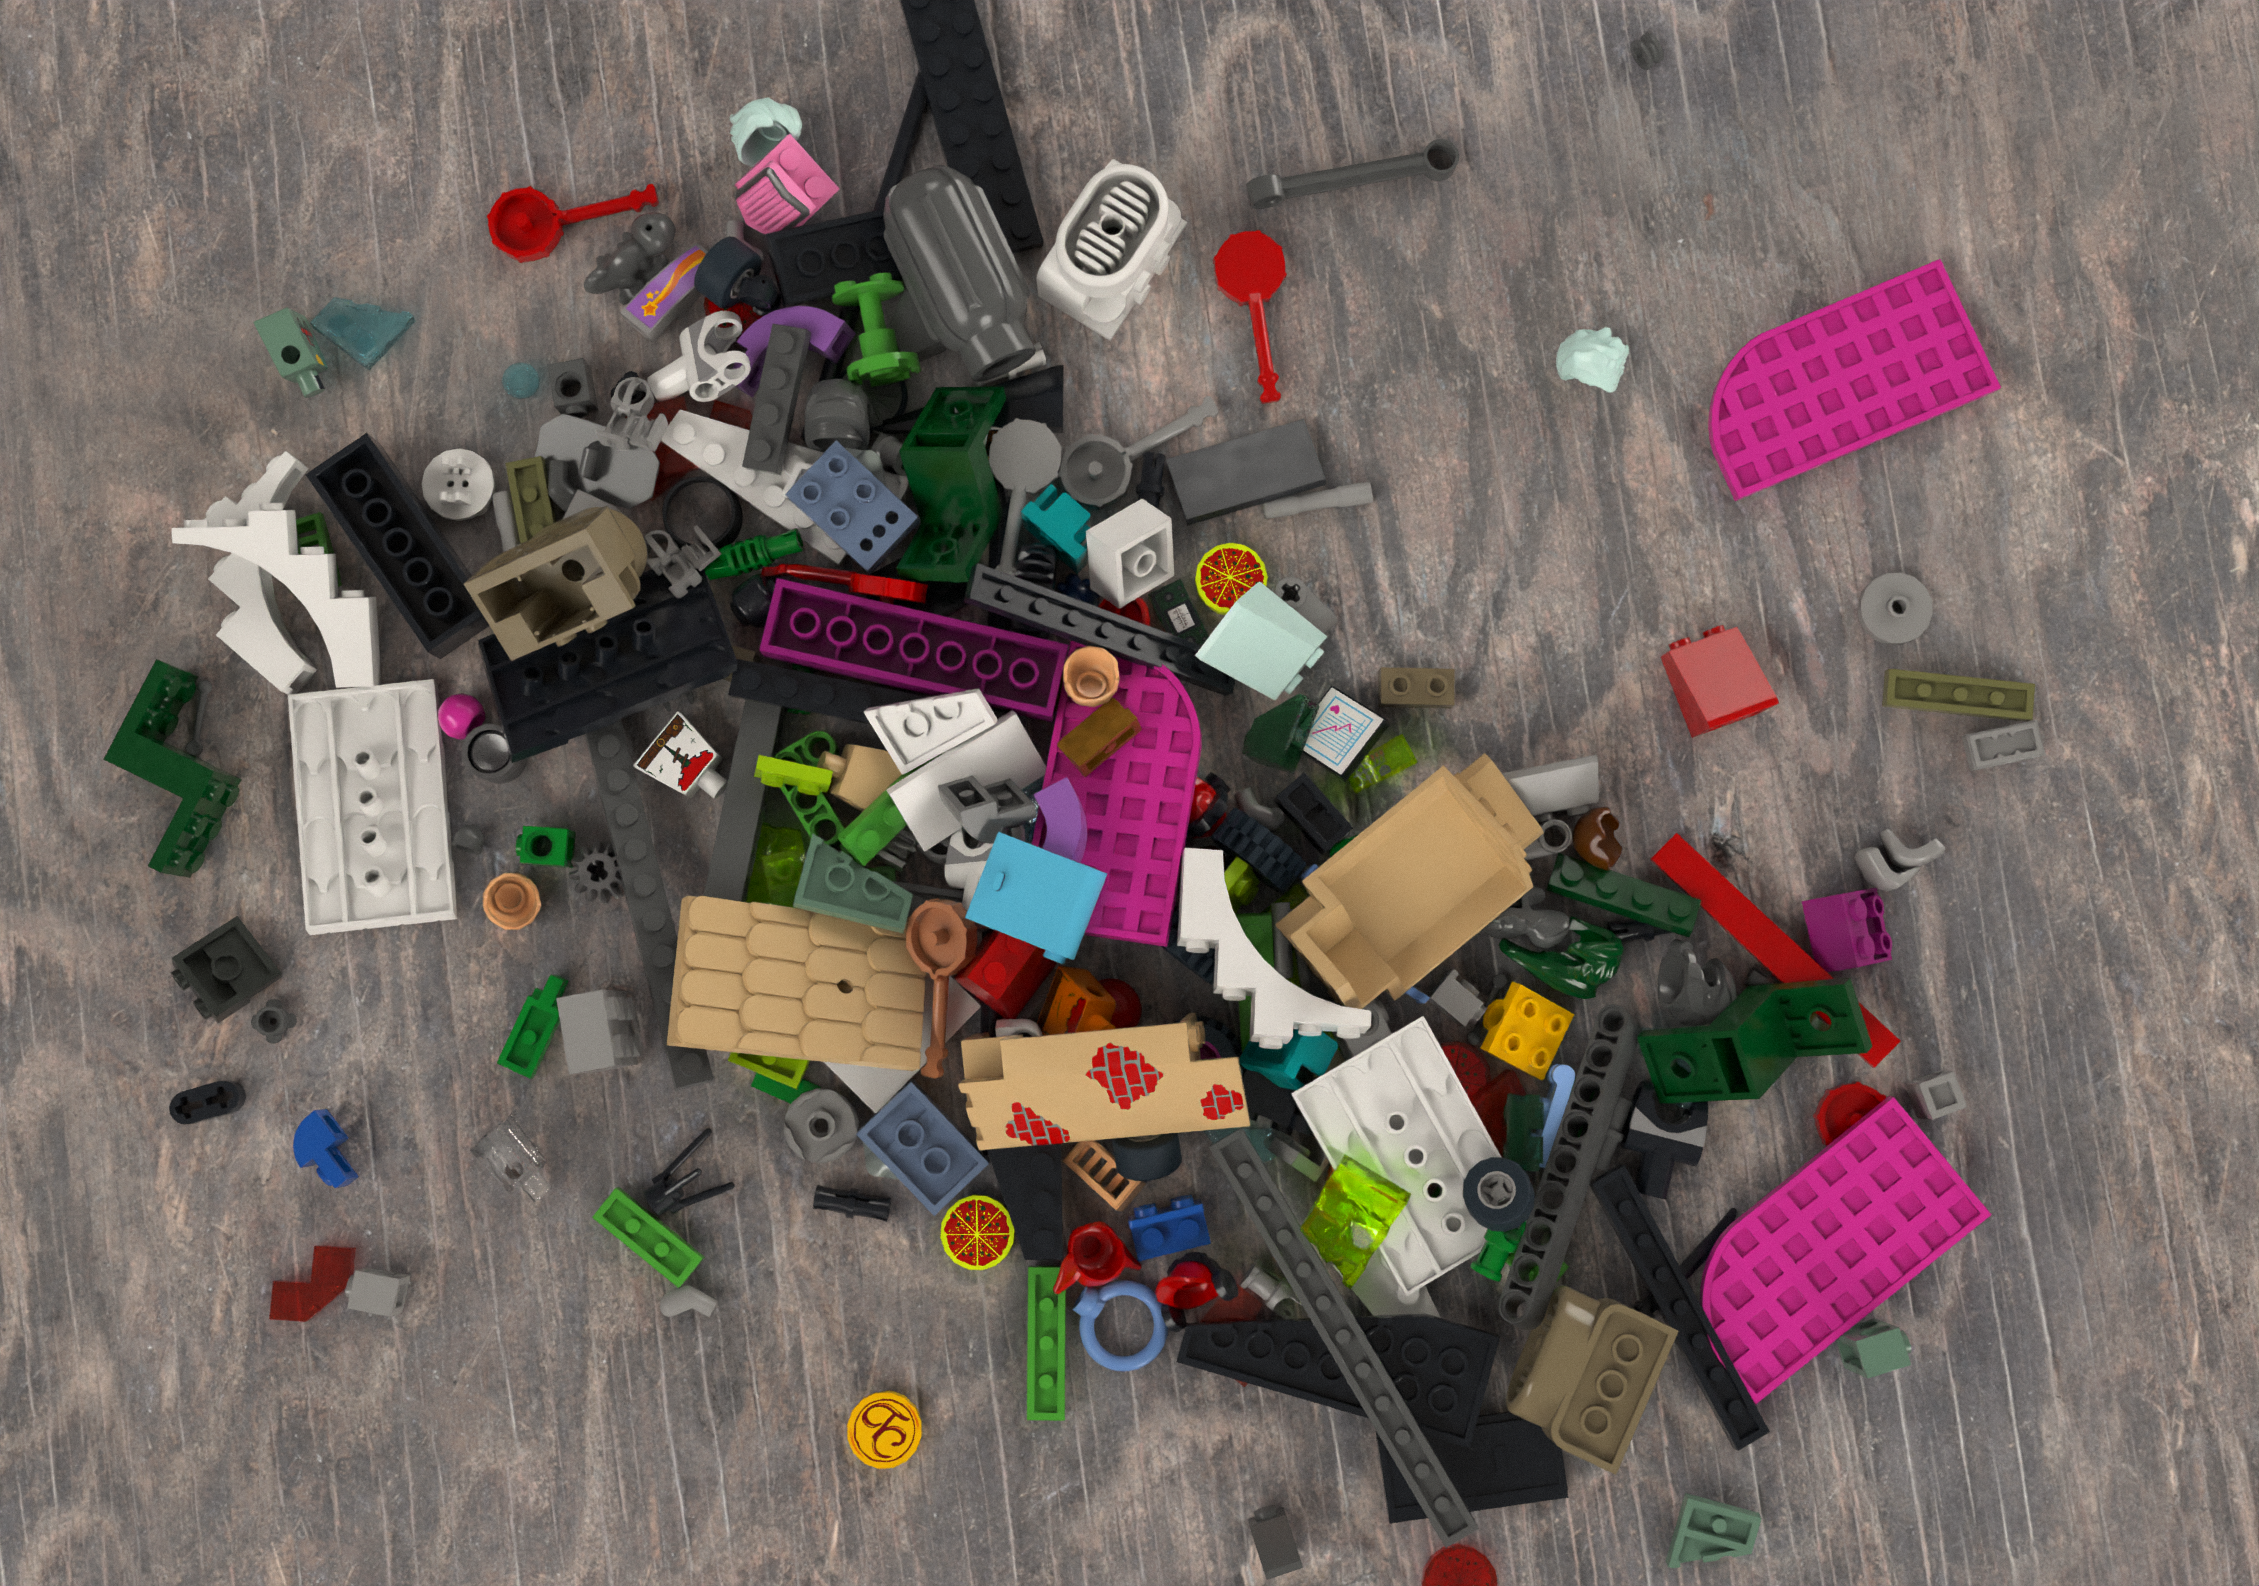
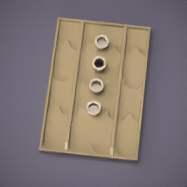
(794, 986)

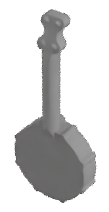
(1023, 460)
(1099, 469)

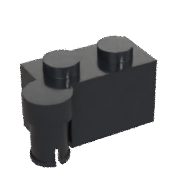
(1274, 1103)

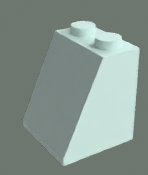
(1263, 643)

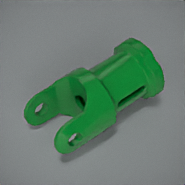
(1496, 1251)

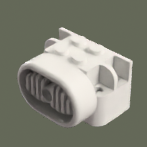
(1102, 274)

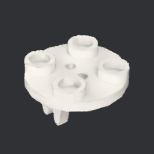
(458, 501)

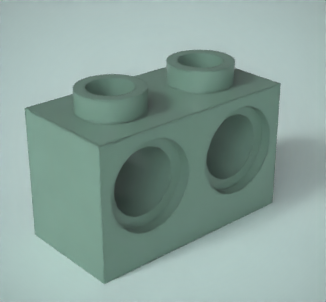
(1874, 1348)

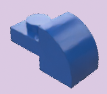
(317, 1144)

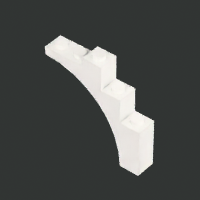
(270, 541)
(257, 627)
(1239, 969)

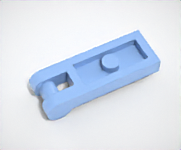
(1561, 1082)

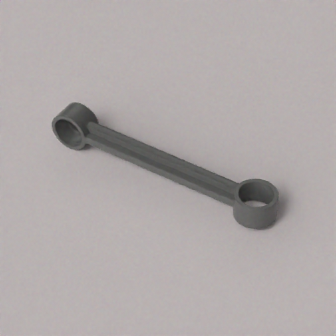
(1272, 189)

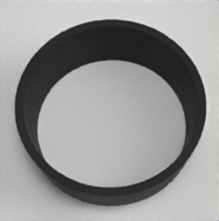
(735, 523)

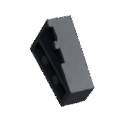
(1033, 1195)

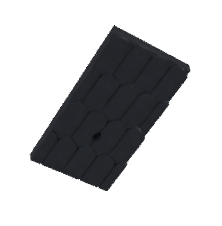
(608, 674)

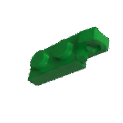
(533, 1029)

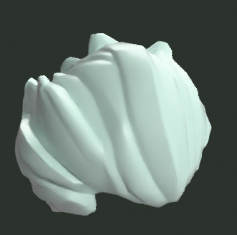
(761, 127)
(1592, 358)

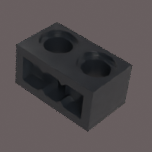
(1312, 813)

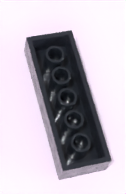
(400, 544)

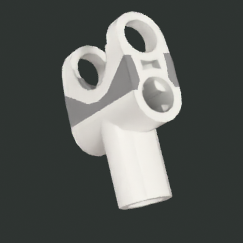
(703, 361)
(967, 862)

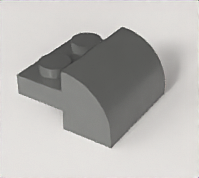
(988, 807)

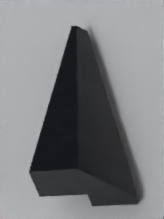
(1028, 398)

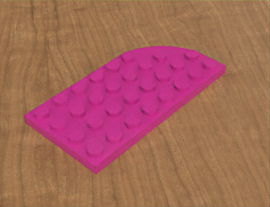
(1845, 379)
(1134, 802)
(1832, 1245)

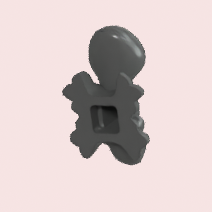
(630, 263)
(1543, 926)

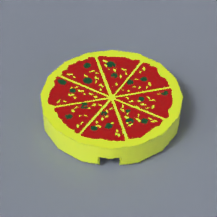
(1227, 575)
(977, 1232)

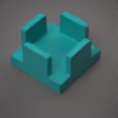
(1059, 526)
(1284, 1063)

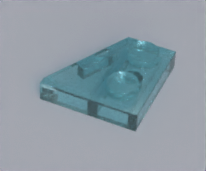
(361, 329)

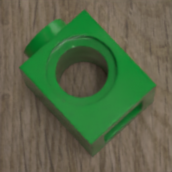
(562, 846)

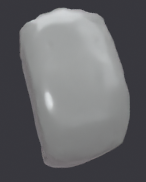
(1909, 858)
(1878, 872)

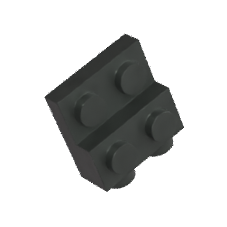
(224, 970)

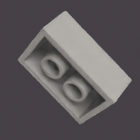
(598, 1031)

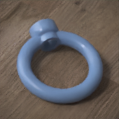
(1089, 1306)

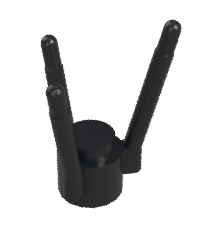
(667, 1192)

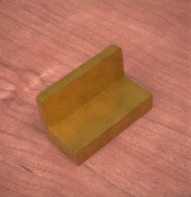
(1099, 736)

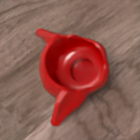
(1094, 1257)

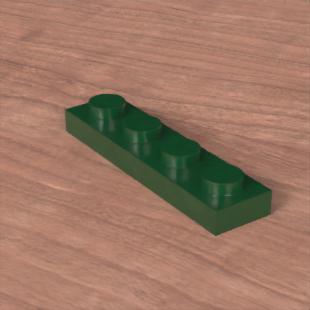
(1624, 895)

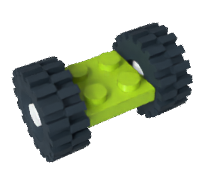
(1256, 857)

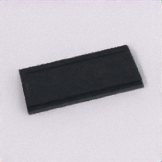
(1504, 1467)

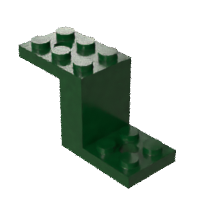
(951, 483)
(142, 751)
(1754, 1041)

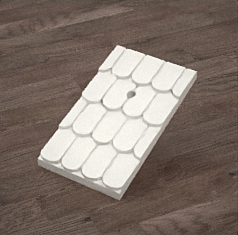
(372, 807)
(1415, 1126)

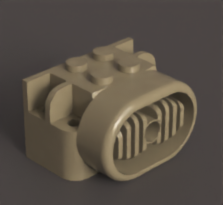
(561, 580)
(1589, 1374)

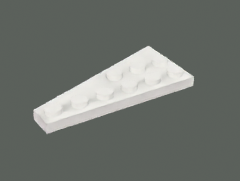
(720, 453)

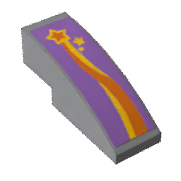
(666, 295)

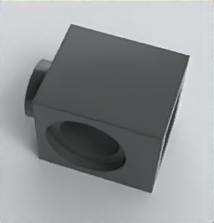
(566, 374)

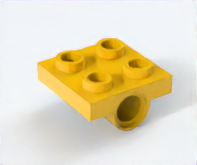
(1525, 1030)

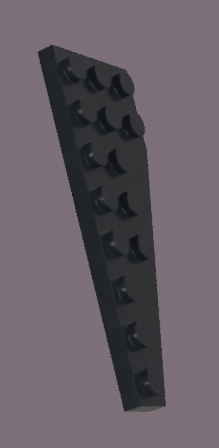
(1431, 1360)

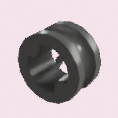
(1647, 51)

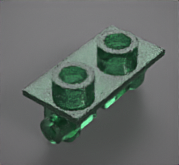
(1521, 1115)

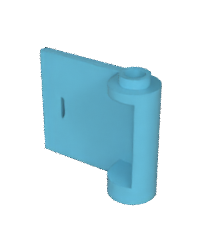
(1041, 898)

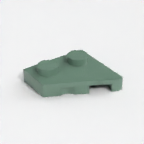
(1711, 1531)

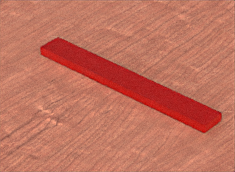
(1756, 931)

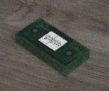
(1178, 613)

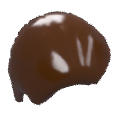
(1595, 838)

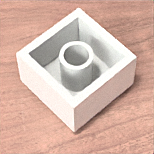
(1130, 553)

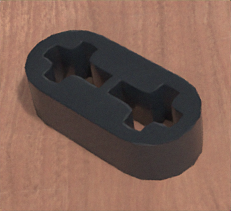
(205, 1094)

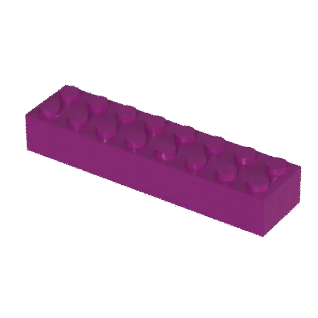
(912, 649)

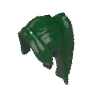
(1577, 969)

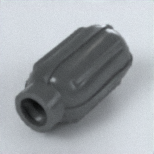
(959, 270)

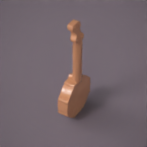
(941, 945)

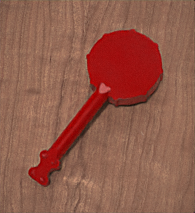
(530, 224)
(1249, 273)
(884, 588)
(1843, 1108)

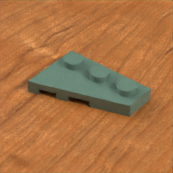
(848, 891)

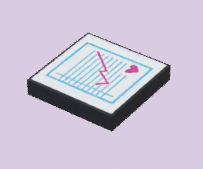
(1342, 733)

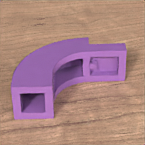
(828, 338)
(1064, 820)

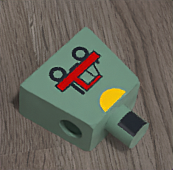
(287, 338)

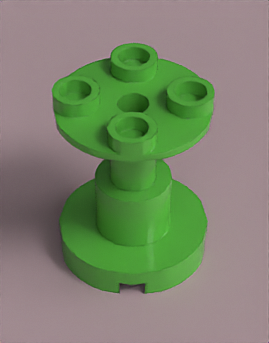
(880, 353)

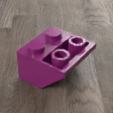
(1847, 930)

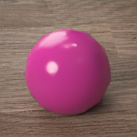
(460, 715)

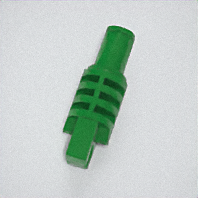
(753, 554)

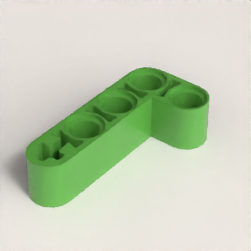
(823, 810)

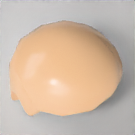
(1091, 676)
(511, 901)

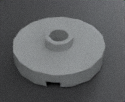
(1881, 621)
(801, 1125)

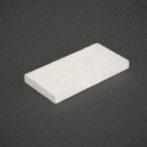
(990, 756)
(878, 1085)

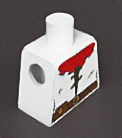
(683, 759)

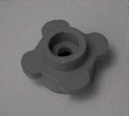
(262, 1021)

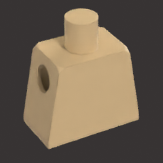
(859, 774)

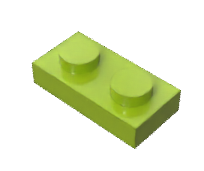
(807, 778)
(783, 1070)

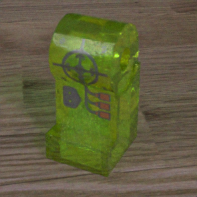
(1383, 764)

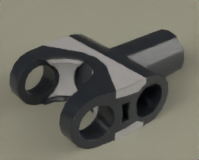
(1662, 1142)

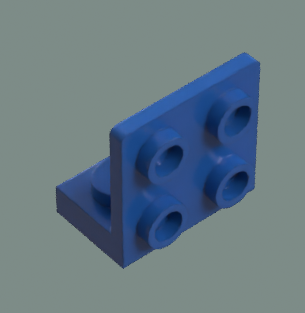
(1168, 1228)

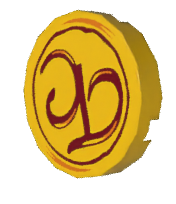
(884, 1429)

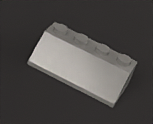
(1557, 787)

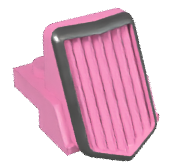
(783, 189)

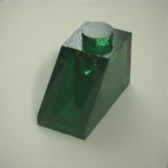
(1281, 734)

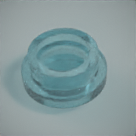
(521, 380)

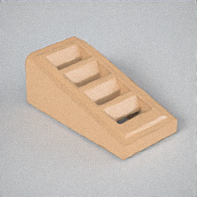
(1126, 1196)

